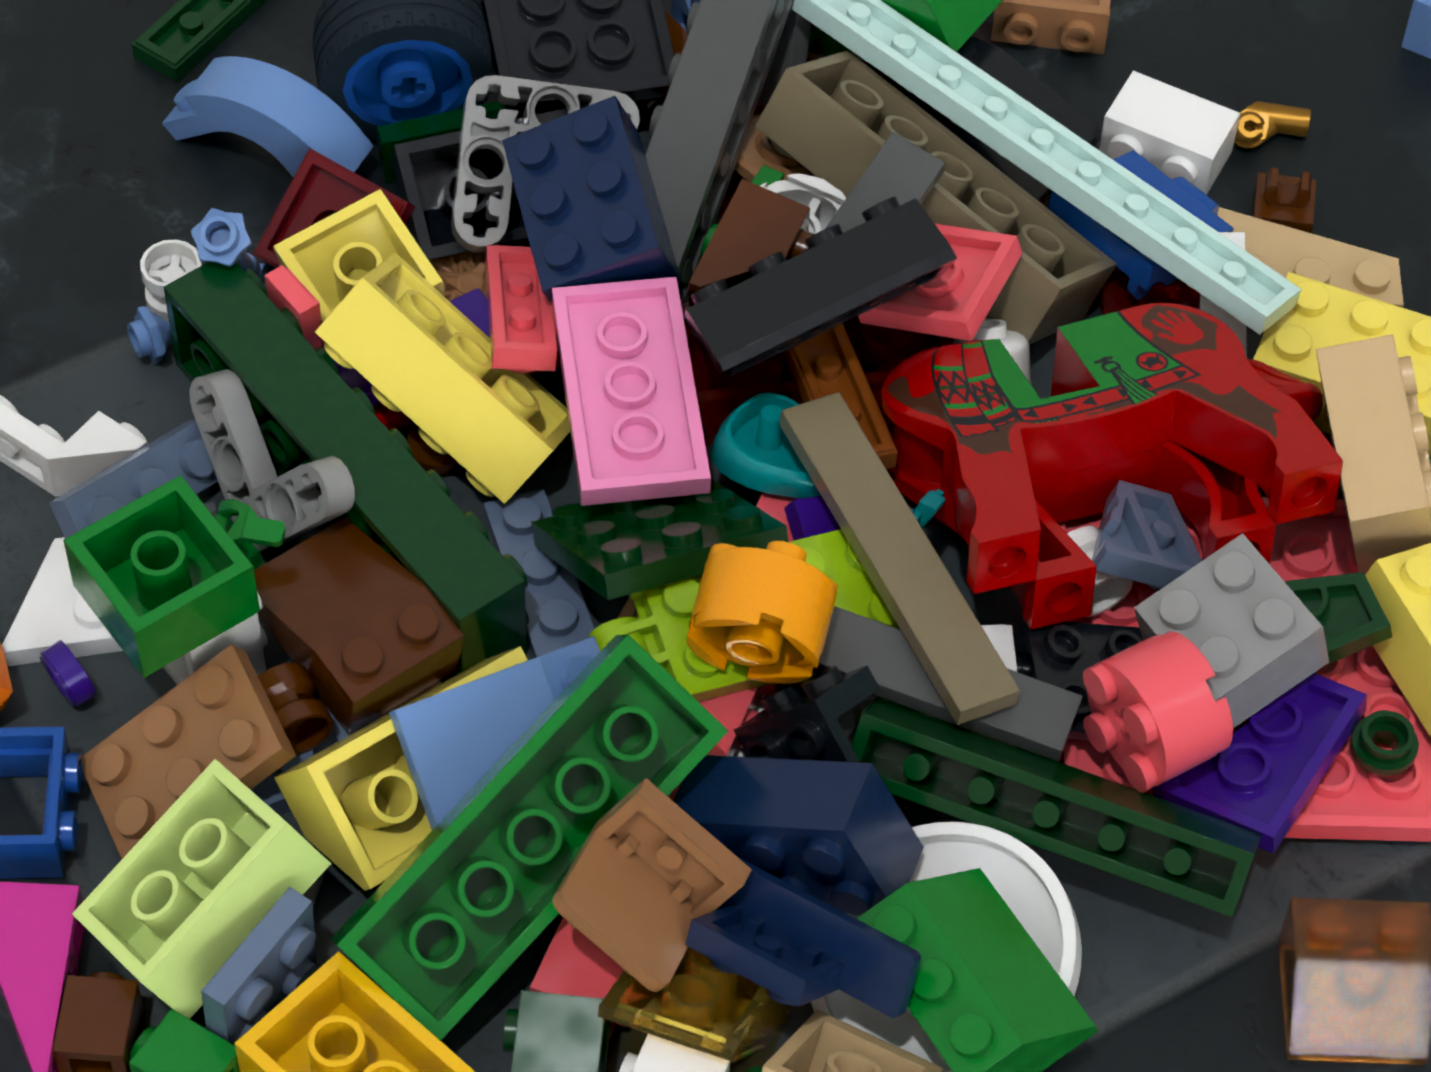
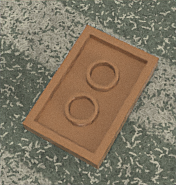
(164, 748)

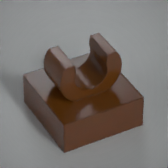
(1285, 199)

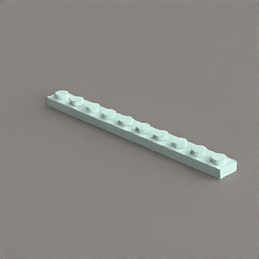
(1058, 159)

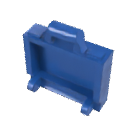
(1139, 268)

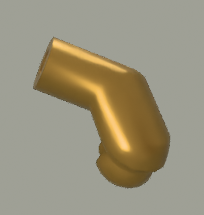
(1265, 119)

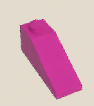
(37, 952)

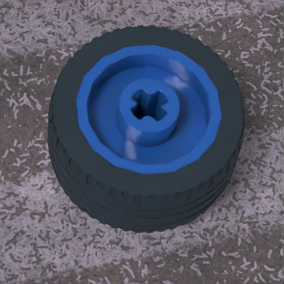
(399, 57)

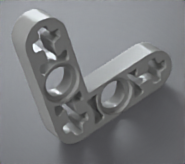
(484, 133)
(247, 469)

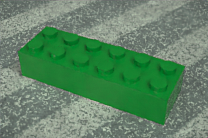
(494, 862)

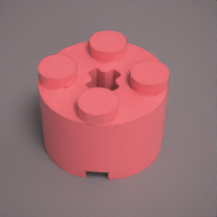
(1156, 710)

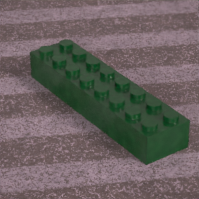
(309, 413)

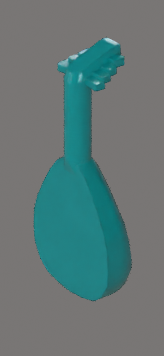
(760, 457)

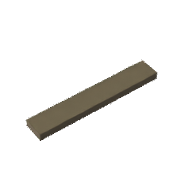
(899, 559)

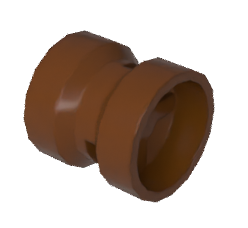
(300, 714)

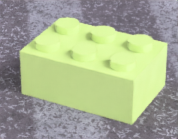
(198, 887)

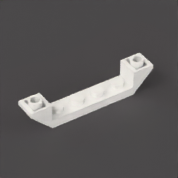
(61, 465)

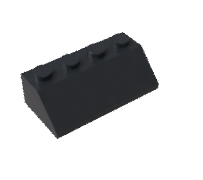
(427, 177)
(818, 288)

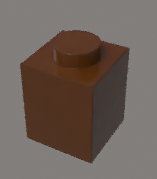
(98, 1023)

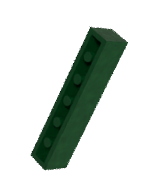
(1057, 806)

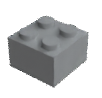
(1242, 623)

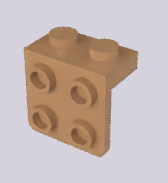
(644, 882)

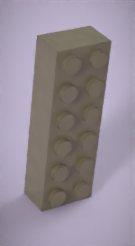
(841, 113)

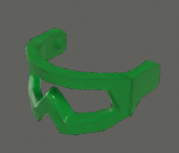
(249, 529)

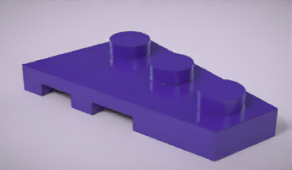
(1273, 760)

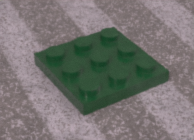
(650, 541)

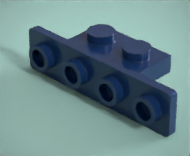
(803, 947)

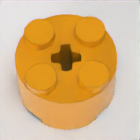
(762, 612)

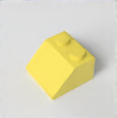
(347, 246)

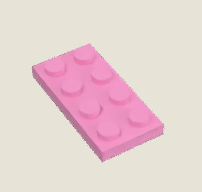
(630, 391)

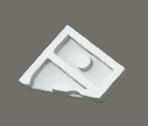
(55, 613)

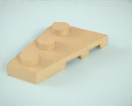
(1319, 258)

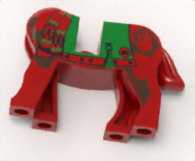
(1134, 399)

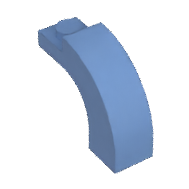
(269, 109)

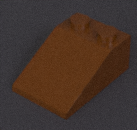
(356, 623)

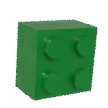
(162, 575)

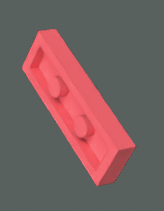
(518, 312)

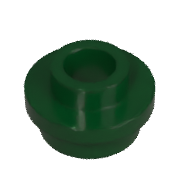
(1385, 728)

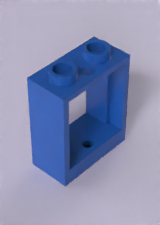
(41, 754)

